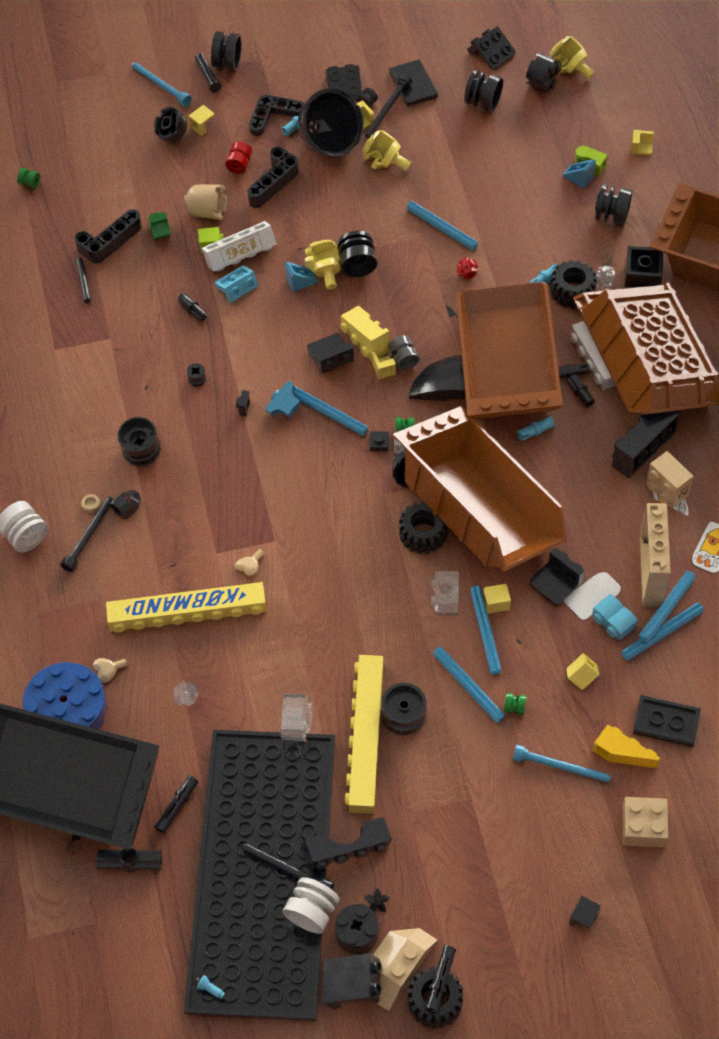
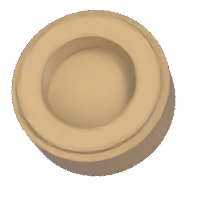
(91, 504)

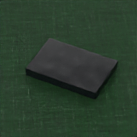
(421, 87)
(666, 721)

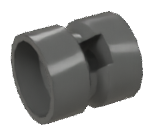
(403, 352)

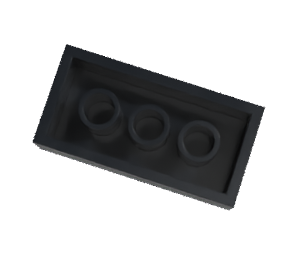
(644, 441)

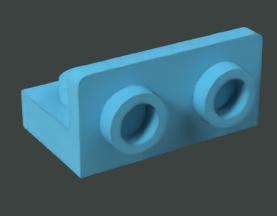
(237, 283)

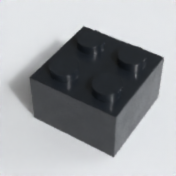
(643, 267)

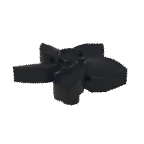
(377, 900)

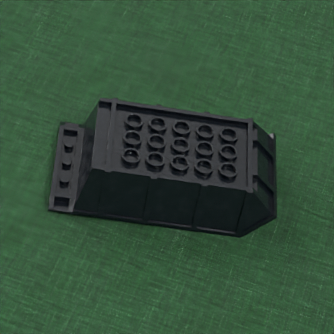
(73, 776)

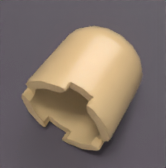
(206, 201)

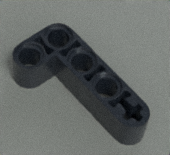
(282, 172)
(109, 240)

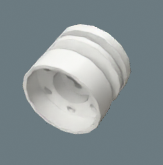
(22, 526)
(311, 905)

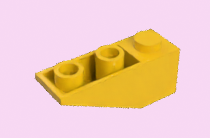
(624, 750)

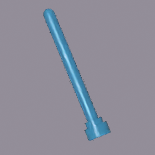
(182, 97)
(523, 754)

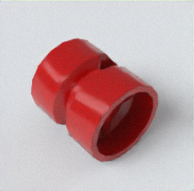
(238, 157)

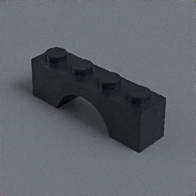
(322, 851)

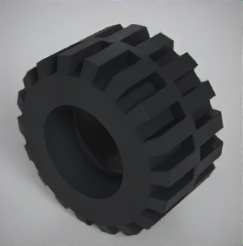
(572, 273)
(420, 540)
(446, 1012)

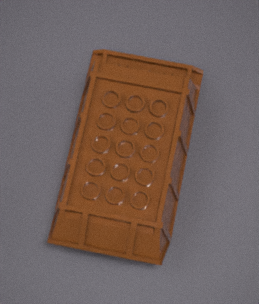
(691, 235)
(650, 349)
(508, 350)
(480, 490)

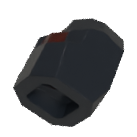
(126, 504)

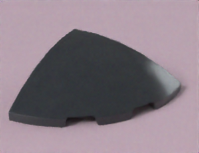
(440, 380)

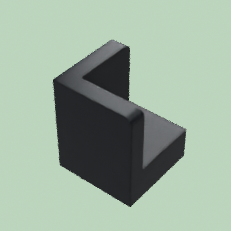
(585, 912)

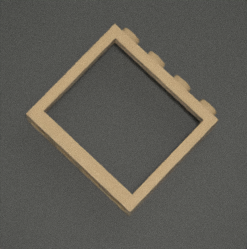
(654, 555)

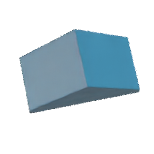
(581, 172)
(299, 276)

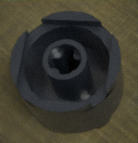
(543, 72)
(358, 917)

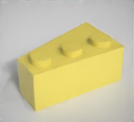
(365, 332)

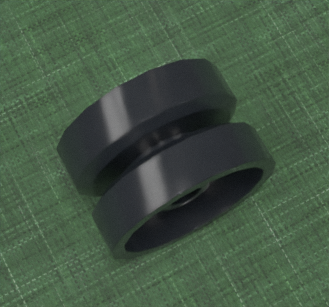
(226, 50)
(404, 708)

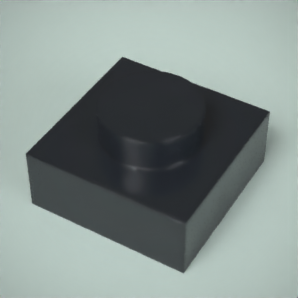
(243, 403)
(379, 440)

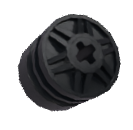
(483, 90)
(613, 204)
(357, 254)
(139, 441)

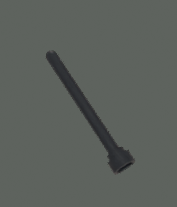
(403, 82)
(70, 562)
(283, 865)

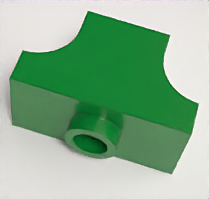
(158, 225)

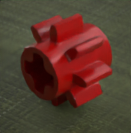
(467, 268)

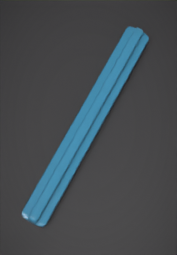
(442, 225)
(331, 412)
(667, 606)
(485, 629)
(663, 631)
(469, 685)

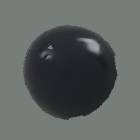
(337, 122)

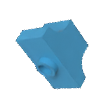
(283, 401)

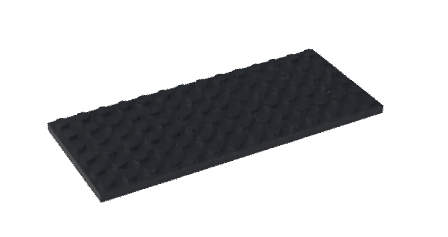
(273, 799)

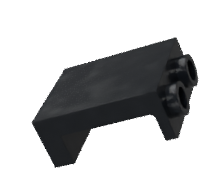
(351, 980)

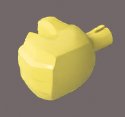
(572, 57)
(385, 150)
(323, 261)

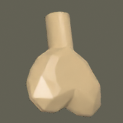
(249, 565)
(107, 668)

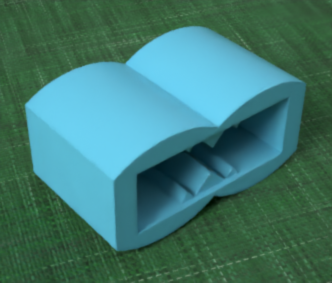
(614, 617)

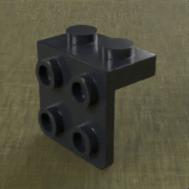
(493, 47)
(345, 78)
(331, 352)
(558, 577)

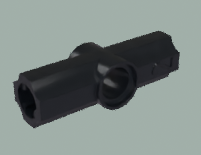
(116, 860)

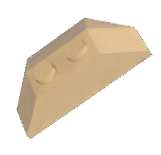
(401, 957)

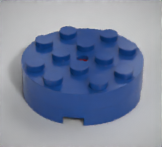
(67, 693)

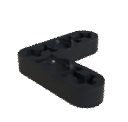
(272, 107)

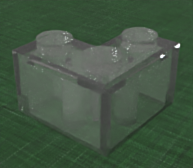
(296, 717)

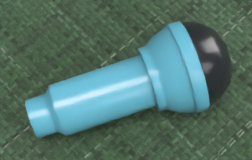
(202, 983)

